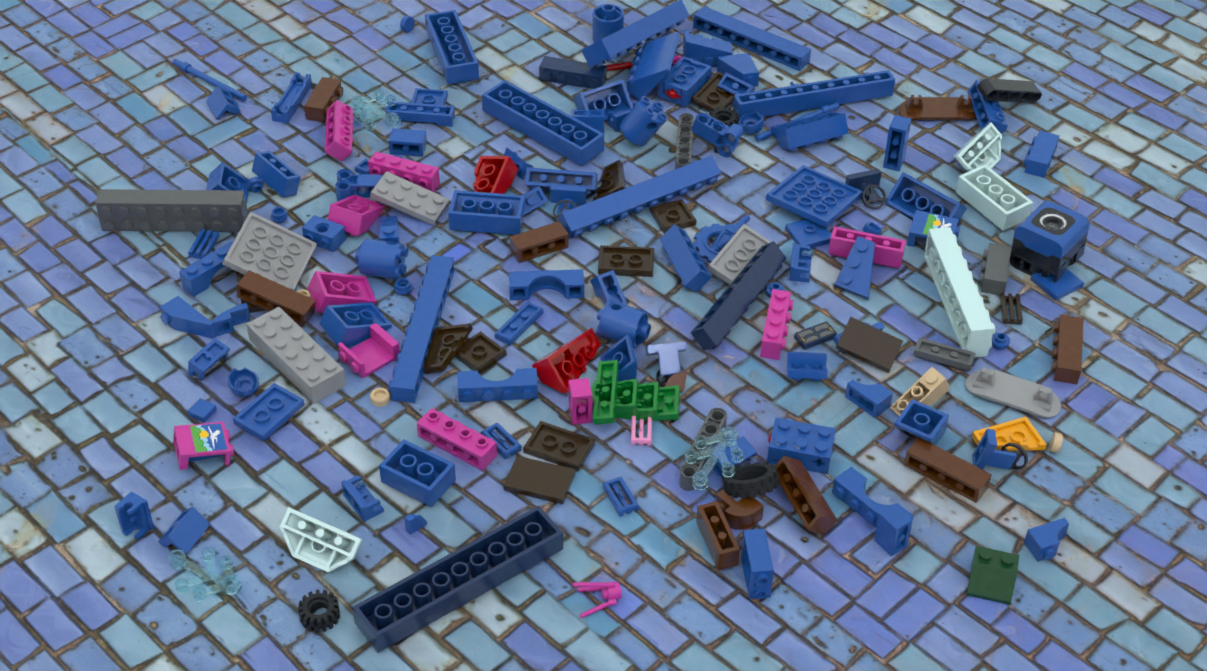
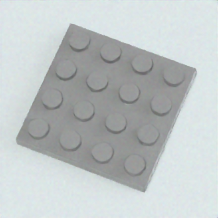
(269, 251)

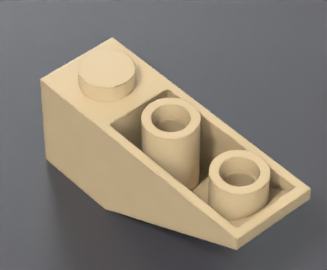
(925, 390)

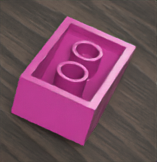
(355, 214)
(339, 289)

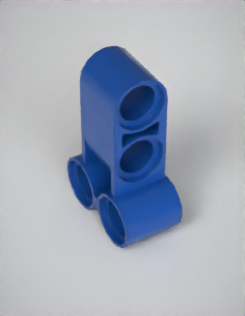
(718, 133)
(355, 184)

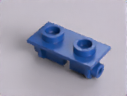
(519, 162)

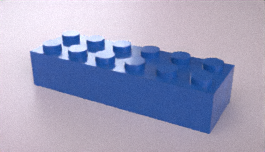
(451, 47)

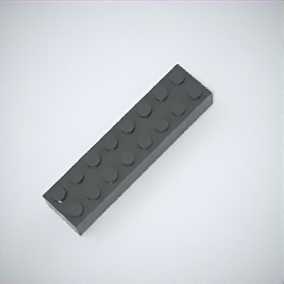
(171, 210)

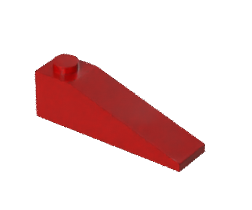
(494, 174)
(567, 361)

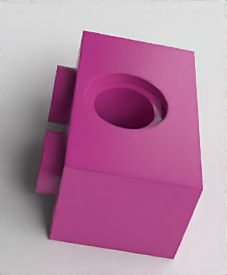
(580, 401)

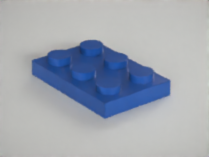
(268, 411)

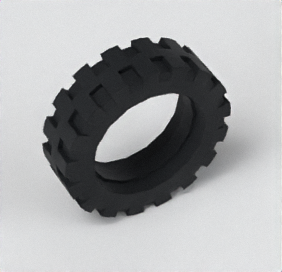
(751, 480)

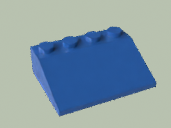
(651, 64)

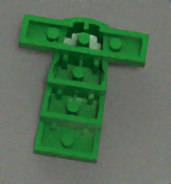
(629, 398)

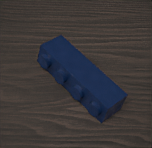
(572, 72)

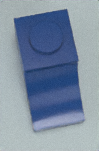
(608, 288)
(871, 398)
(1044, 539)

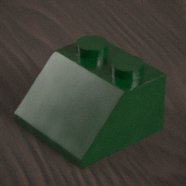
(992, 575)

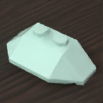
(981, 149)
(318, 541)

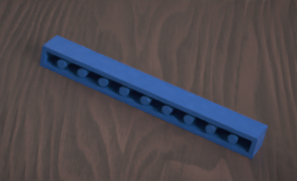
(815, 94)
(639, 196)
(424, 320)

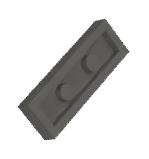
(944, 354)

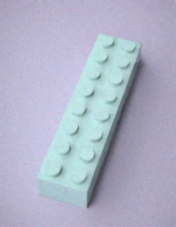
(958, 292)

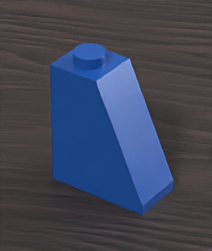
(739, 66)

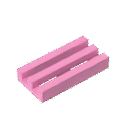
(641, 440)

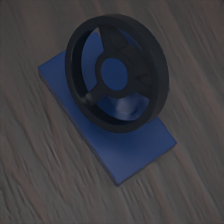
(865, 182)

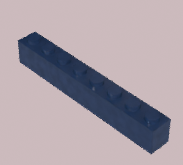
(738, 296)

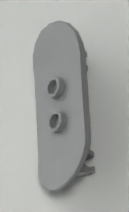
(1014, 392)

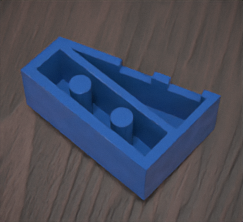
(705, 49)

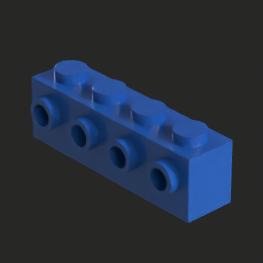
(986, 110)
(547, 177)
(685, 258)

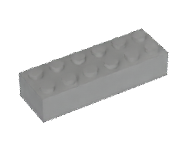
(296, 355)

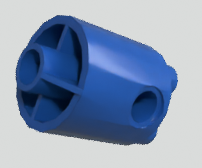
(606, 21)
(643, 121)
(381, 258)
(619, 320)

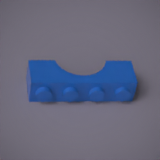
(198, 275)
(525, 283)
(520, 385)
(850, 489)

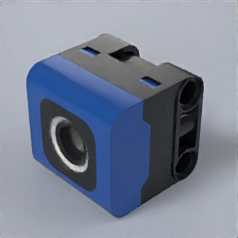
(1049, 240)

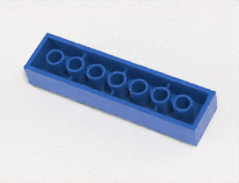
(635, 34)
(543, 122)

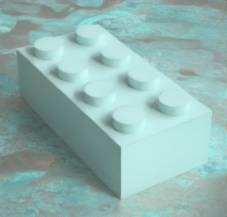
(994, 197)

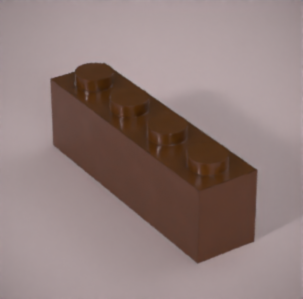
(270, 295)
(1068, 349)
(947, 469)
(805, 496)

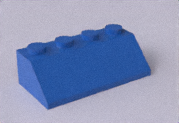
(810, 130)
(914, 195)
(486, 212)

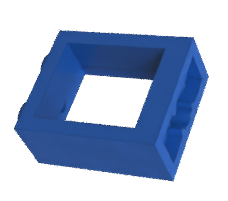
(757, 563)

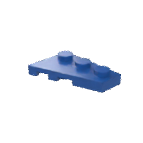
(857, 269)

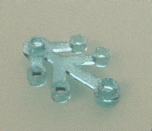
(360, 103)
(726, 437)
(228, 585)

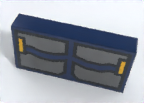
(815, 335)

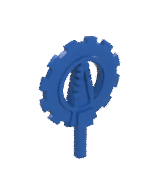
(723, 234)

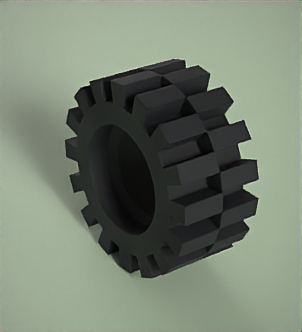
(725, 116)
(316, 601)

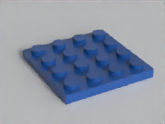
(814, 196)

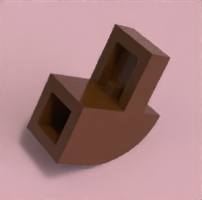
(740, 514)

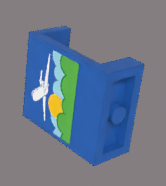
(924, 221)

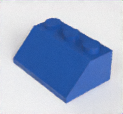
(609, 97)

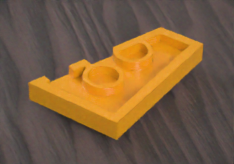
(1015, 431)

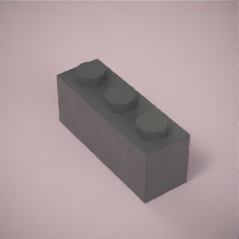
(995, 268)

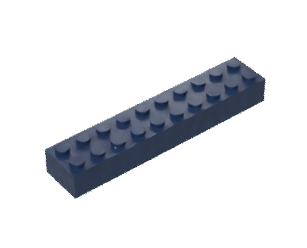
(457, 578)

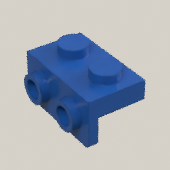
(806, 365)

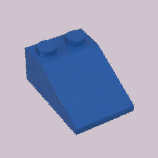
(352, 322)

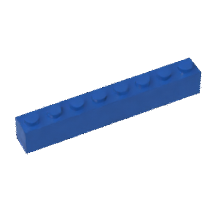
(752, 38)

